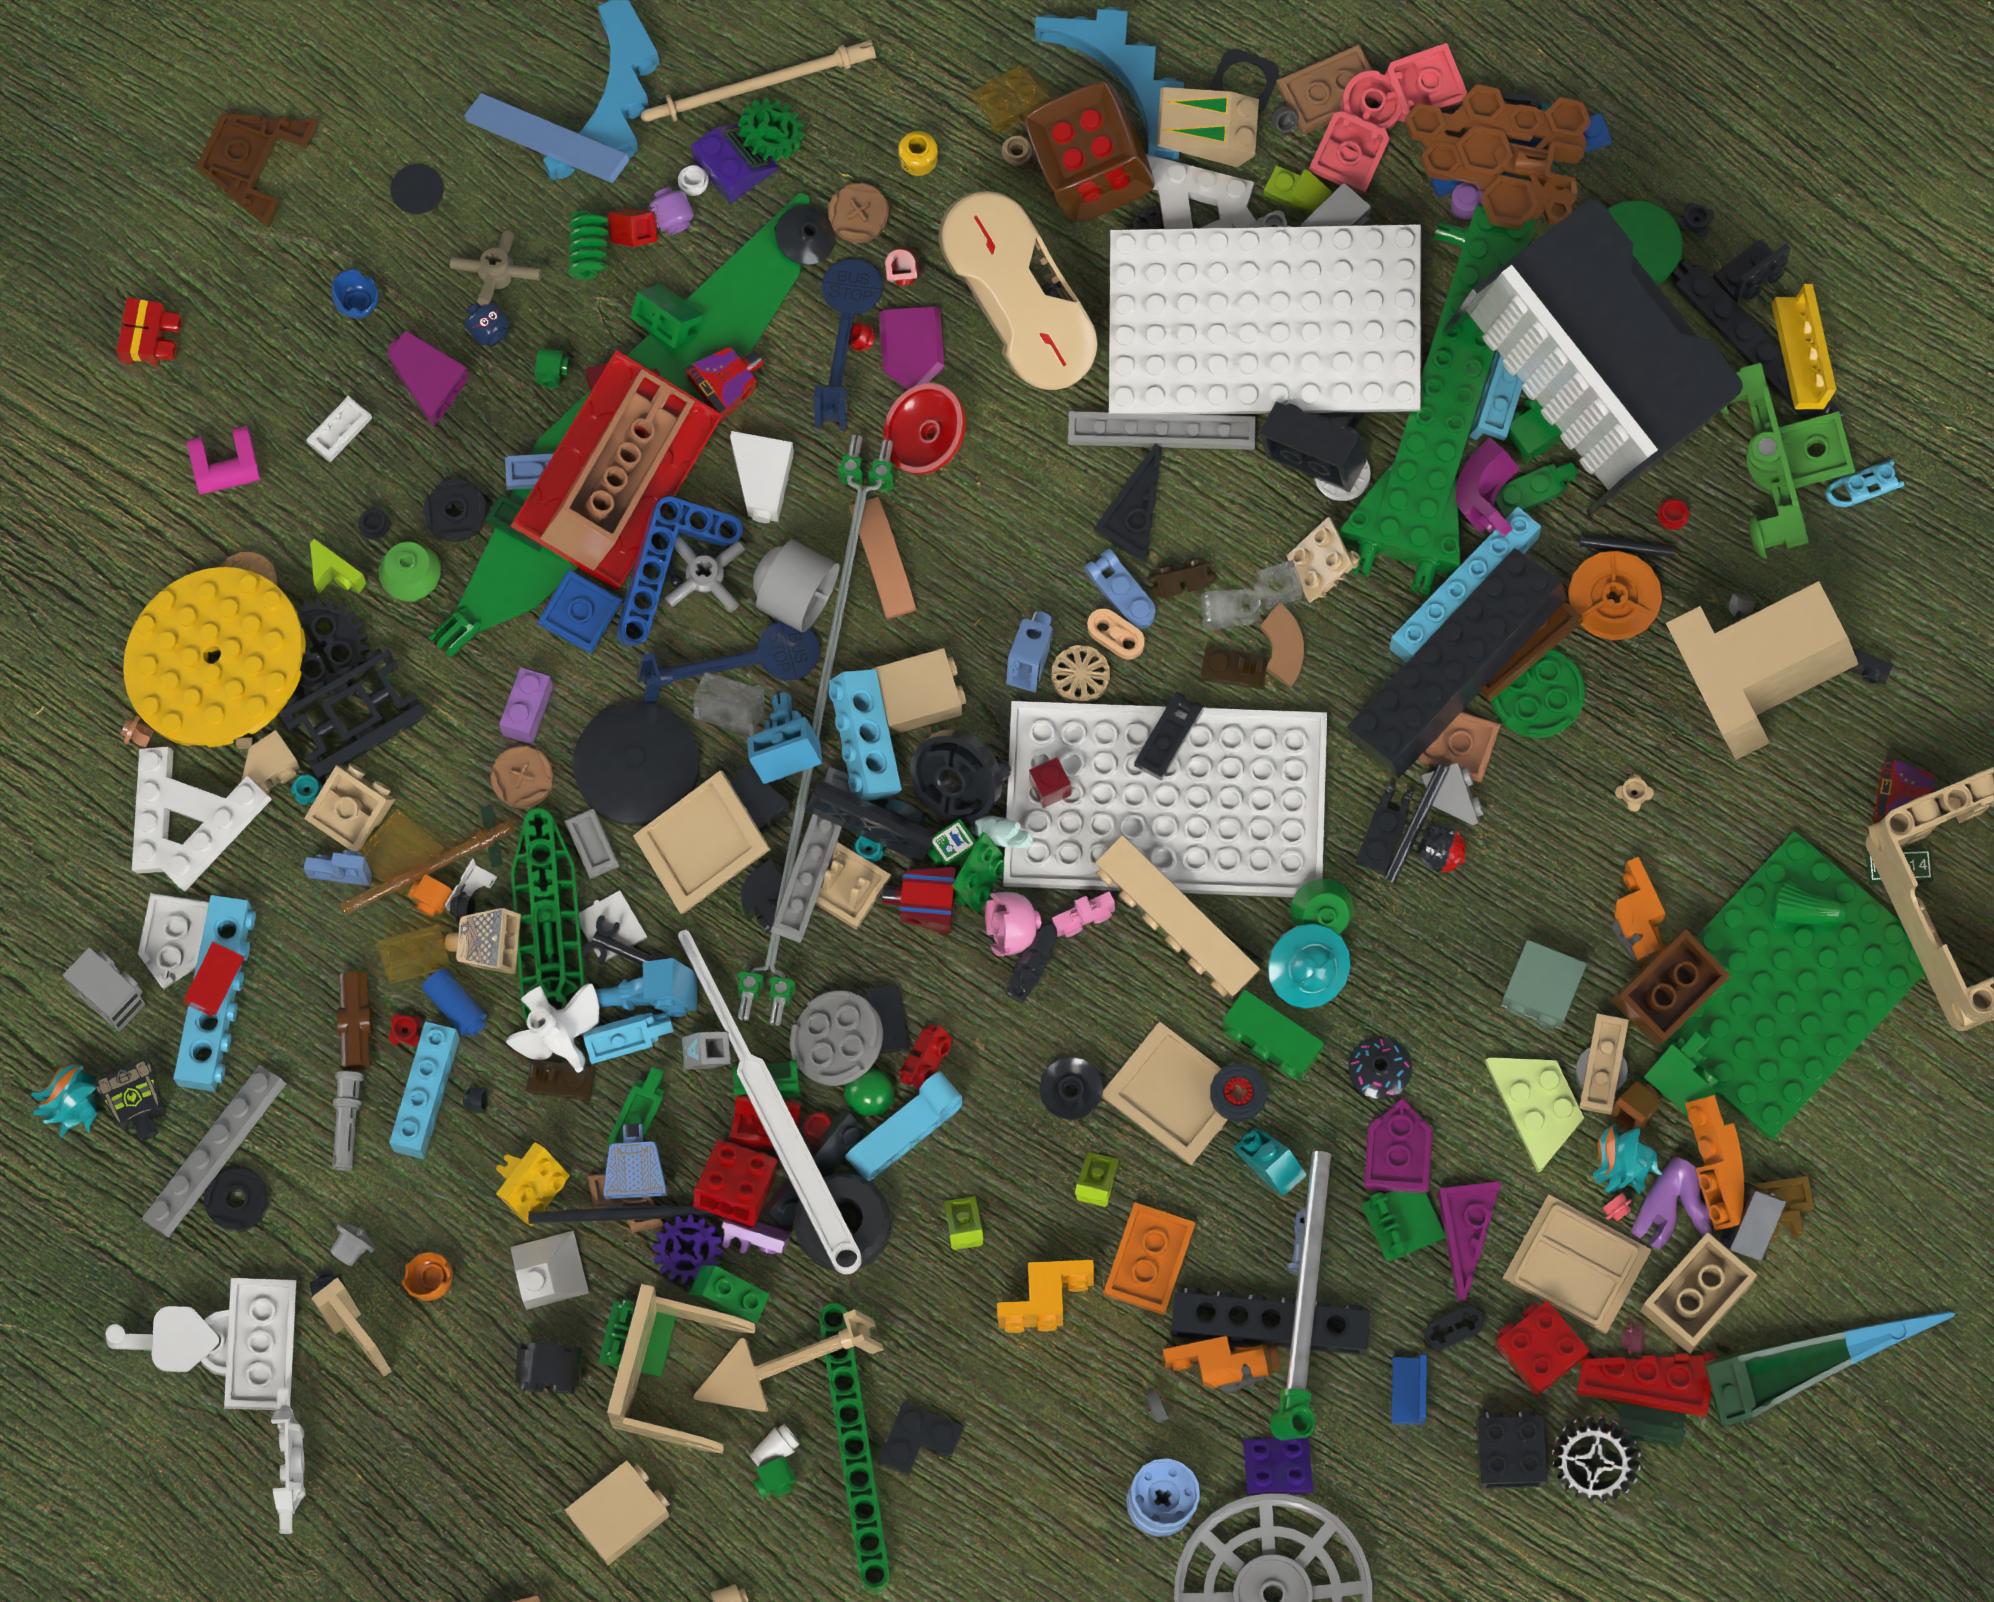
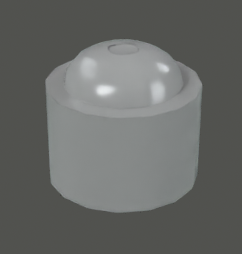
(794, 584)

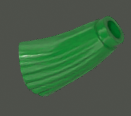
(1800, 906)

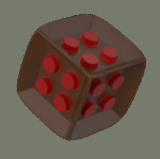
(1089, 151)

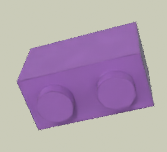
(526, 706)

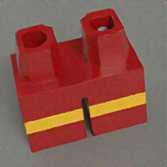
(144, 332)

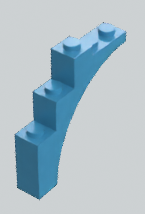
(1131, 64)
(624, 97)

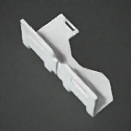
(476, 880)

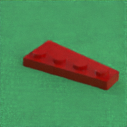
(1652, 1382)

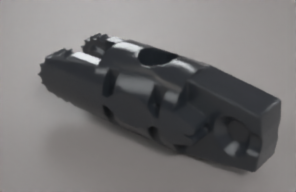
(1031, 964)

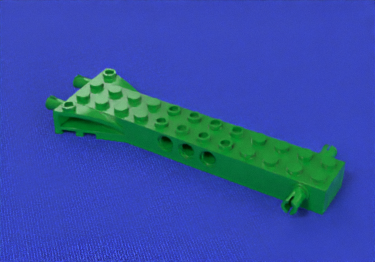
(1414, 503)

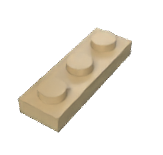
(1603, 1064)

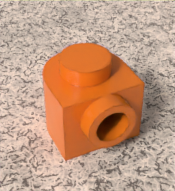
(430, 895)

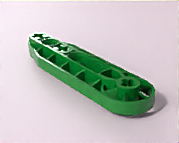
(546, 909)

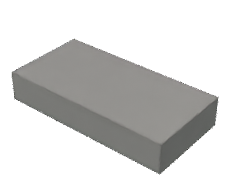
(591, 843)

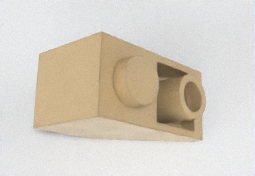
(270, 762)

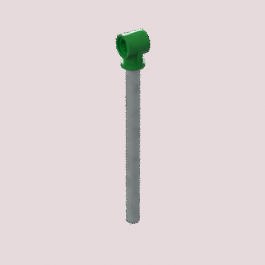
(1294, 1416)

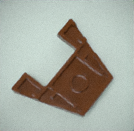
(239, 153)

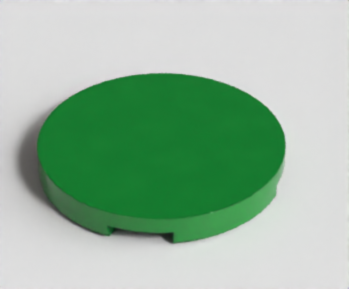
(1654, 236)
(1542, 698)

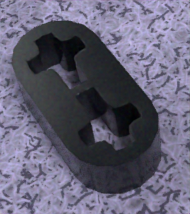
(1456, 1336)

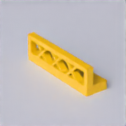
(1804, 349)

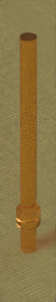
(482, 839)

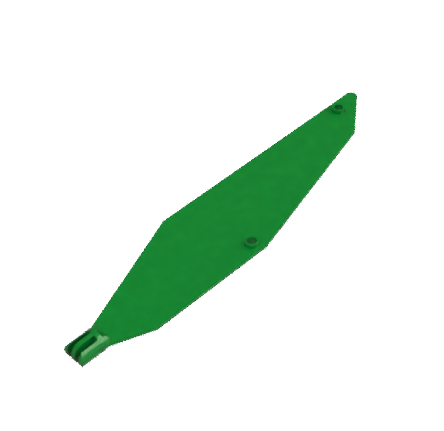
(736, 311)

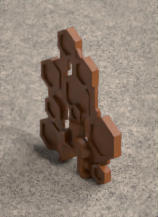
(1486, 153)

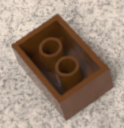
(1670, 987)

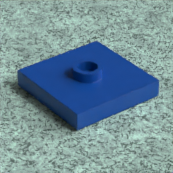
(580, 612)

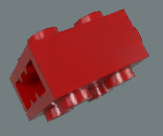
(735, 1182)
(1541, 1347)

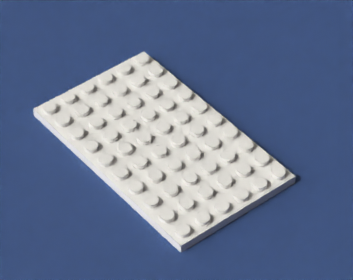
(1265, 319)
(1225, 820)

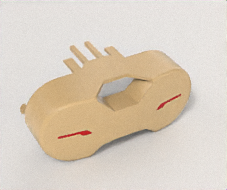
(991, 246)

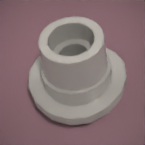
(351, 1243)

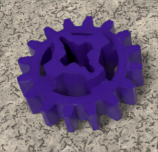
(677, 1258)

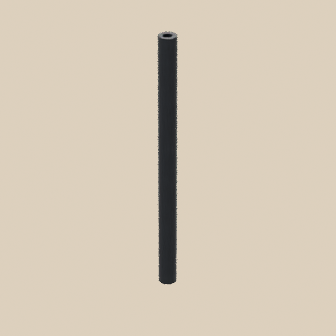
(614, 1214)

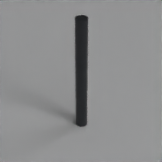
(1416, 823)

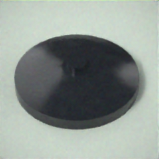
(635, 762)

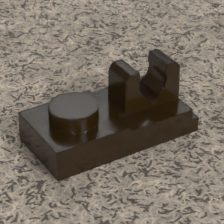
(1233, 668)
(560, 1080)

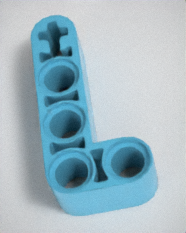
(906, 1128)

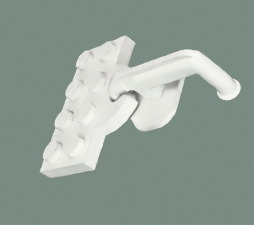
(253, 1345)

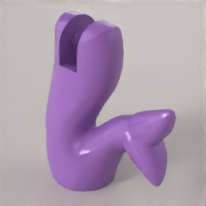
(1660, 1204)

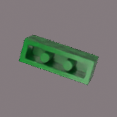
(1272, 1036)

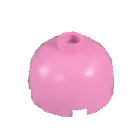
(1011, 922)

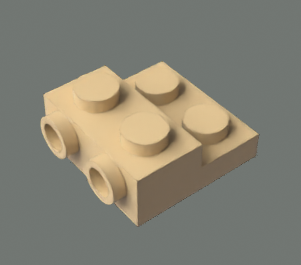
(350, 806)

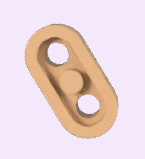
(1117, 634)

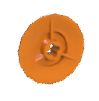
(1627, 578)

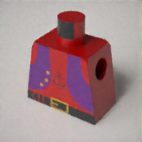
(724, 379)
(1899, 786)

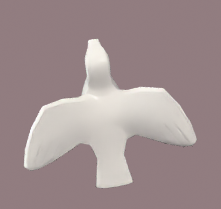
(555, 1029)

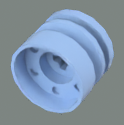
(1166, 1479)

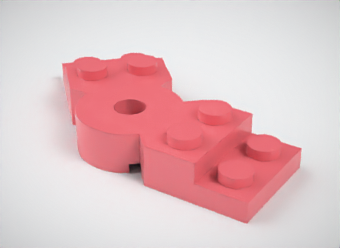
(1359, 133)

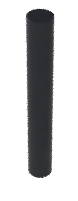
(1626, 545)

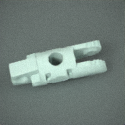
(1001, 831)

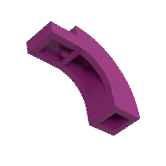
(1480, 483)

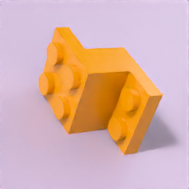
(1045, 1295)

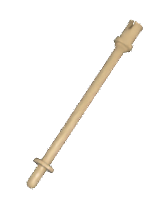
(842, 57)

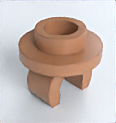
(139, 733)

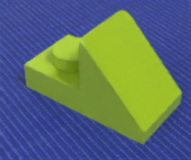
(1296, 191)
(328, 564)
(1096, 1179)
(963, 1223)

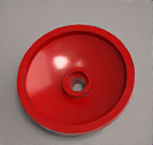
(914, 422)

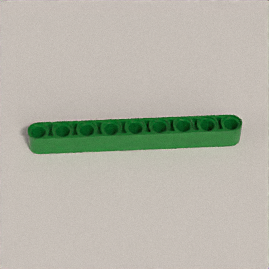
(855, 1463)

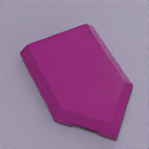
(911, 344)
(1398, 1151)

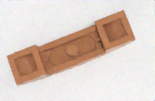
(884, 560)

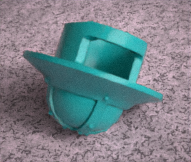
(1309, 965)

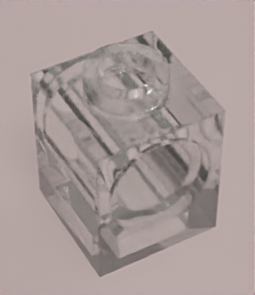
(1284, 573)

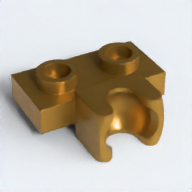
(1798, 1199)

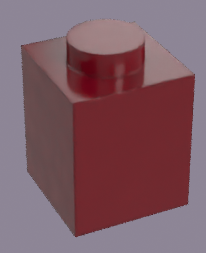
(1050, 782)

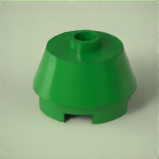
(1323, 904)

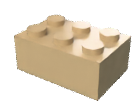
(1698, 1293)

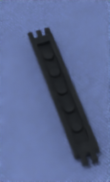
(1740, 331)

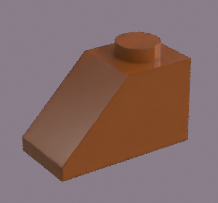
(1636, 1106)

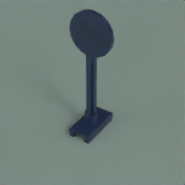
(851, 290)
(780, 651)

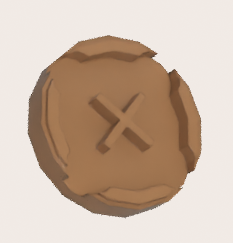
(858, 213)
(522, 777)

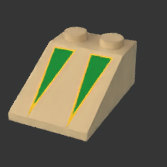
(1208, 124)

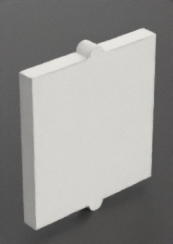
(615, 910)

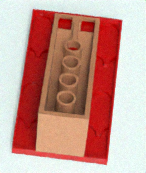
(612, 466)

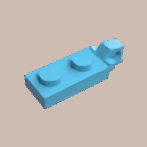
(626, 1036)

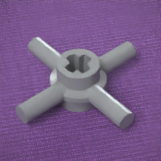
(701, 582)

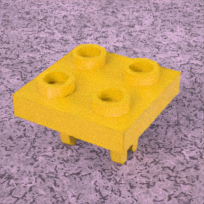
(531, 1181)

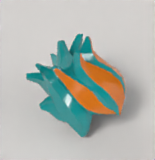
(68, 1099)
(1624, 1160)

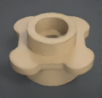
(1643, 792)

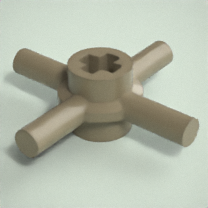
(495, 268)

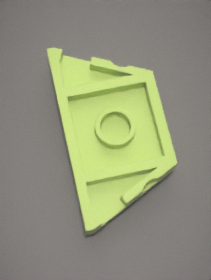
(1537, 1103)

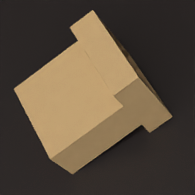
(1762, 660)

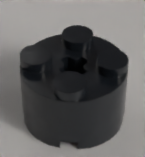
(549, 1367)

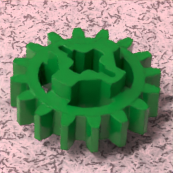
(771, 129)

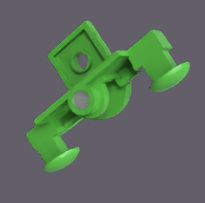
(1781, 461)

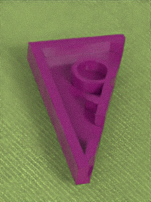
(1465, 1220)

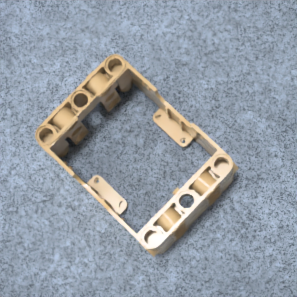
(1908, 824)

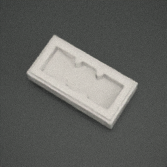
(339, 429)

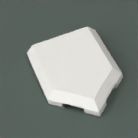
(172, 936)

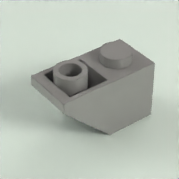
(1455, 795)

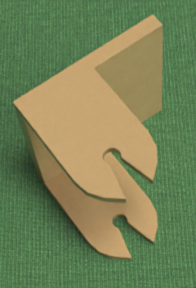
(633, 1357)

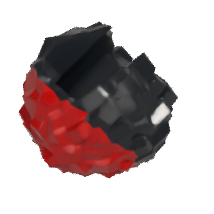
(1442, 848)

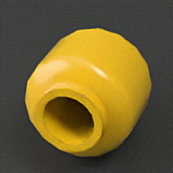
(918, 153)

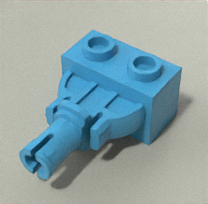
(784, 745)
(664, 985)

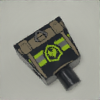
(133, 1097)

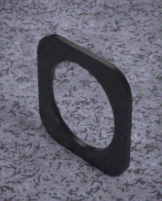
(1236, 56)

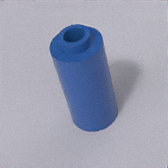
(455, 1002)

